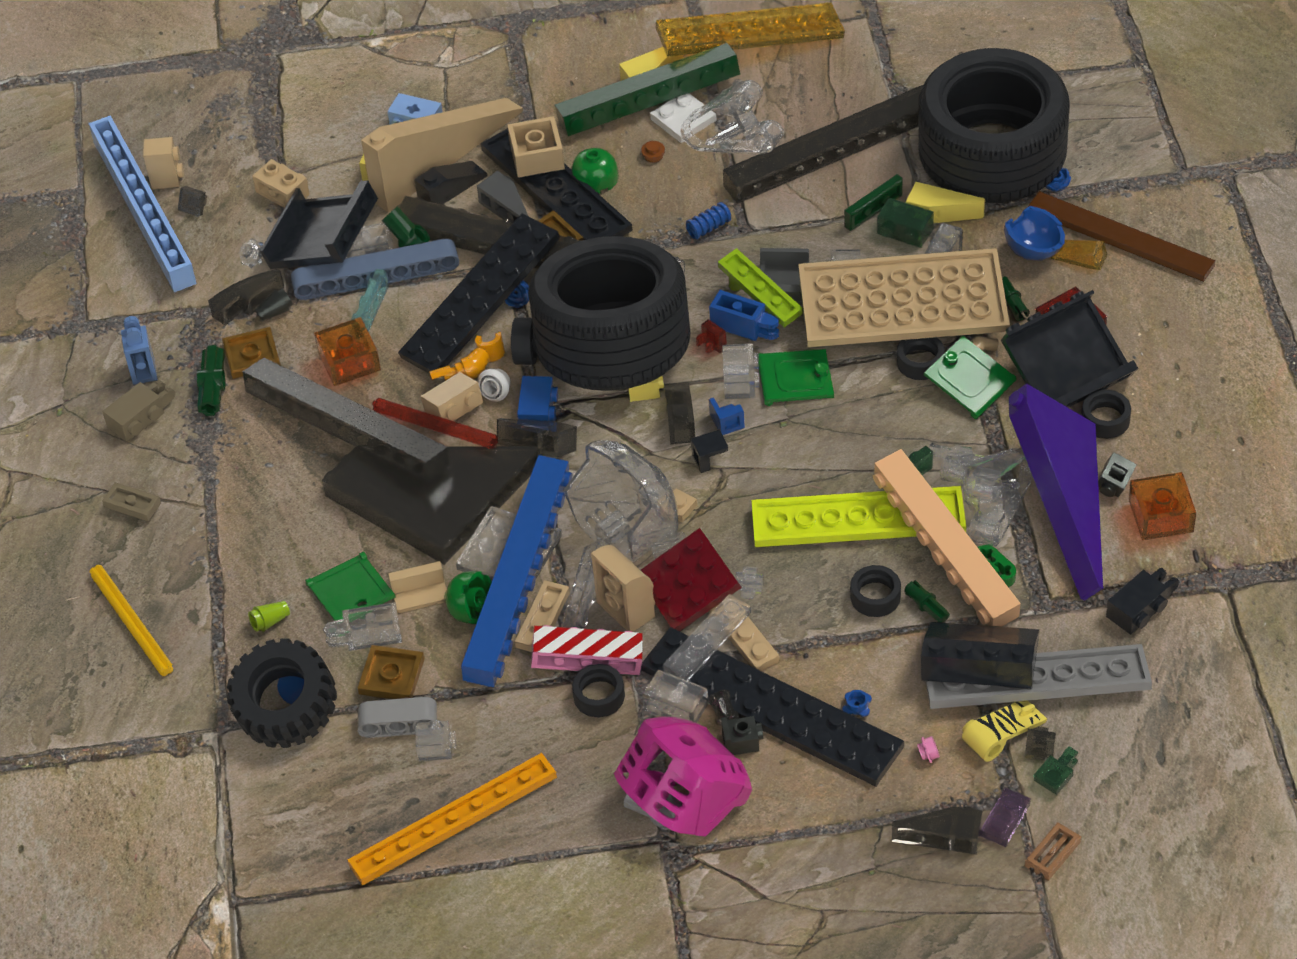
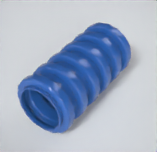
(708, 220)

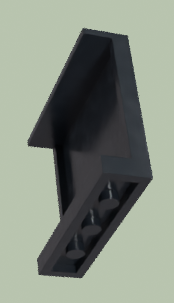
(318, 228)
(1067, 351)

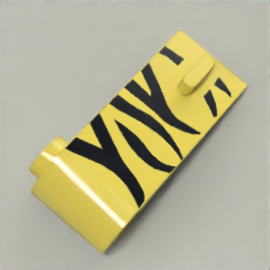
(989, 733)

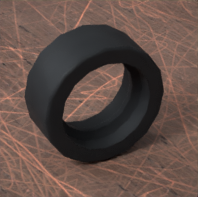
(523, 342)
(914, 369)
(1108, 399)
(870, 575)
(600, 707)

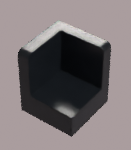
(706, 446)

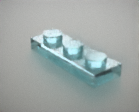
(371, 301)

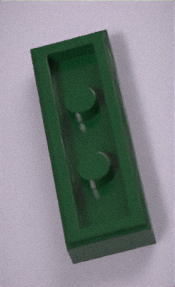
(872, 202)

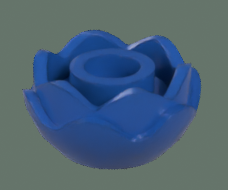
(1060, 182)
(520, 299)

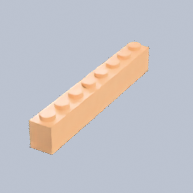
(946, 540)

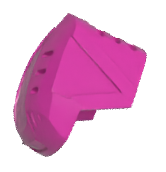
(698, 763)

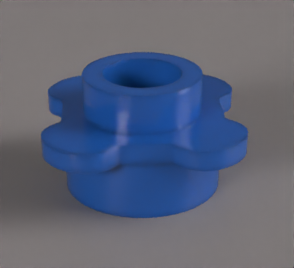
(857, 697)

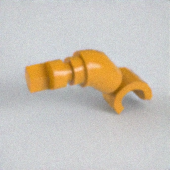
(476, 361)

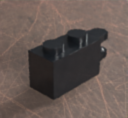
(1140, 600)

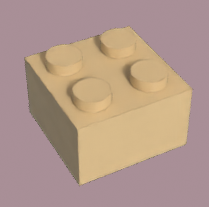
(536, 146)

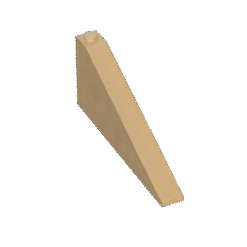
(409, 148)

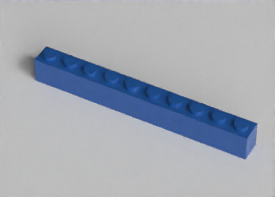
(516, 572)

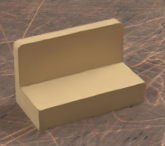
(418, 587)

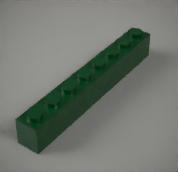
(647, 89)

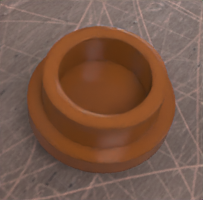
(653, 151)

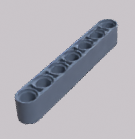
(355, 271)

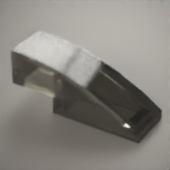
(244, 296)

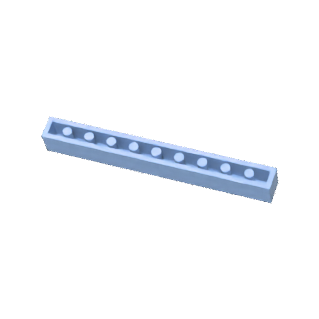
(142, 204)

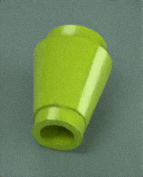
(267, 615)

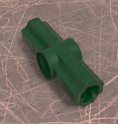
(211, 380)

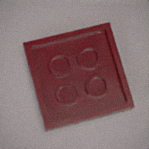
(689, 580)

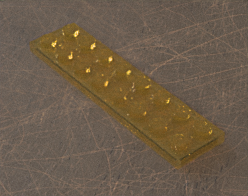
(750, 28)

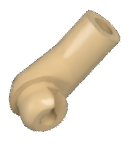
(985, 343)

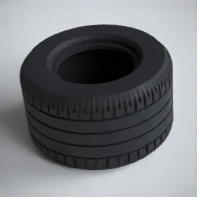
(998, 89)
(609, 313)

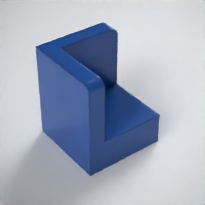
(727, 418)

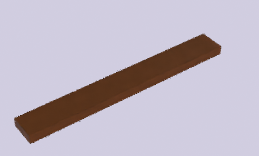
(1126, 237)

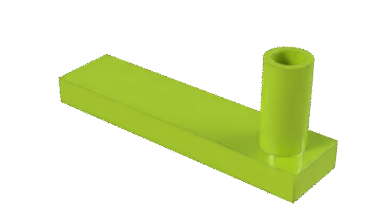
(748, 277)

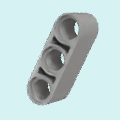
(394, 716)

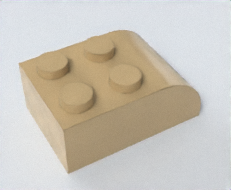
(622, 588)

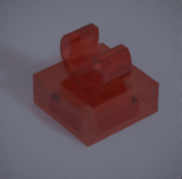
(712, 336)

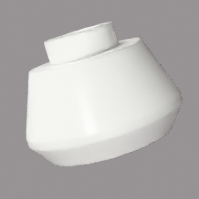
(494, 384)

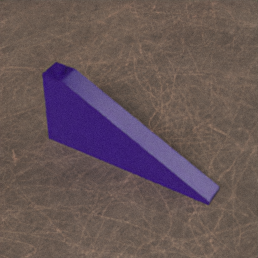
(1065, 469)

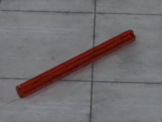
(435, 423)

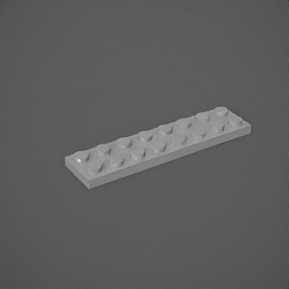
(1057, 676)

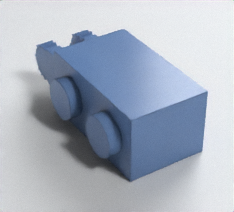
(138, 351)

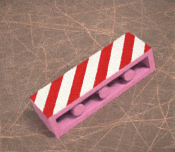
(577, 648)

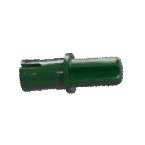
(1014, 300)
(926, 601)

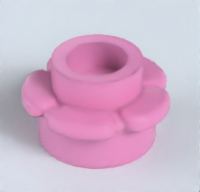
(928, 749)

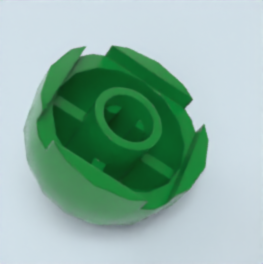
(596, 169)
(467, 595)

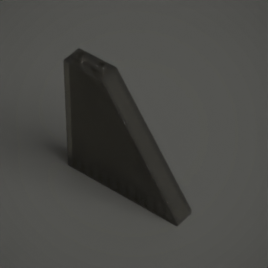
(435, 514)

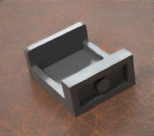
(783, 269)

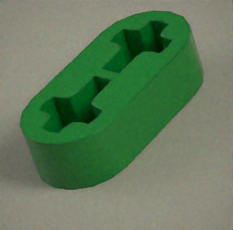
(1000, 563)

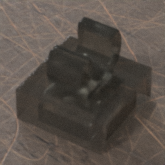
(192, 201)
(1040, 743)

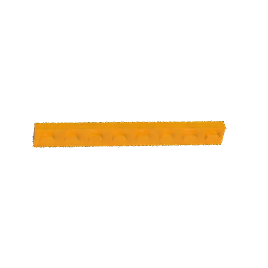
(451, 819)

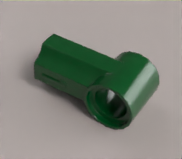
(404, 229)

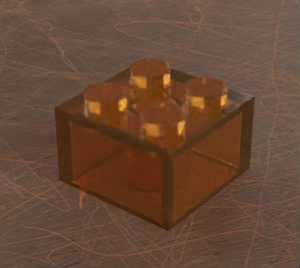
(347, 351)
(1162, 506)

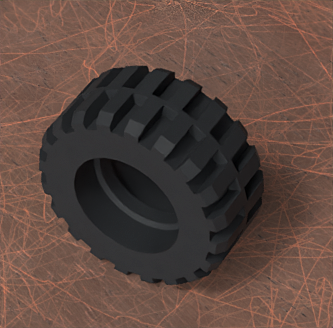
(263, 668)

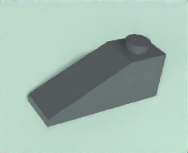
(501, 197)

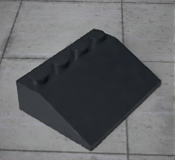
(979, 655)

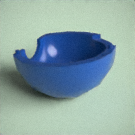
(1034, 234)

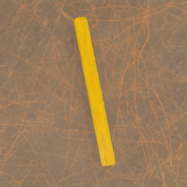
(131, 620)

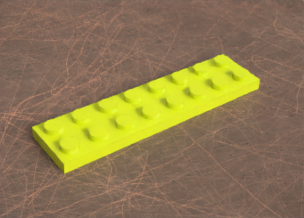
(838, 517)

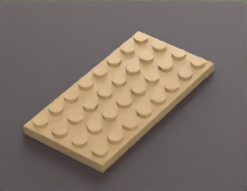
(903, 297)

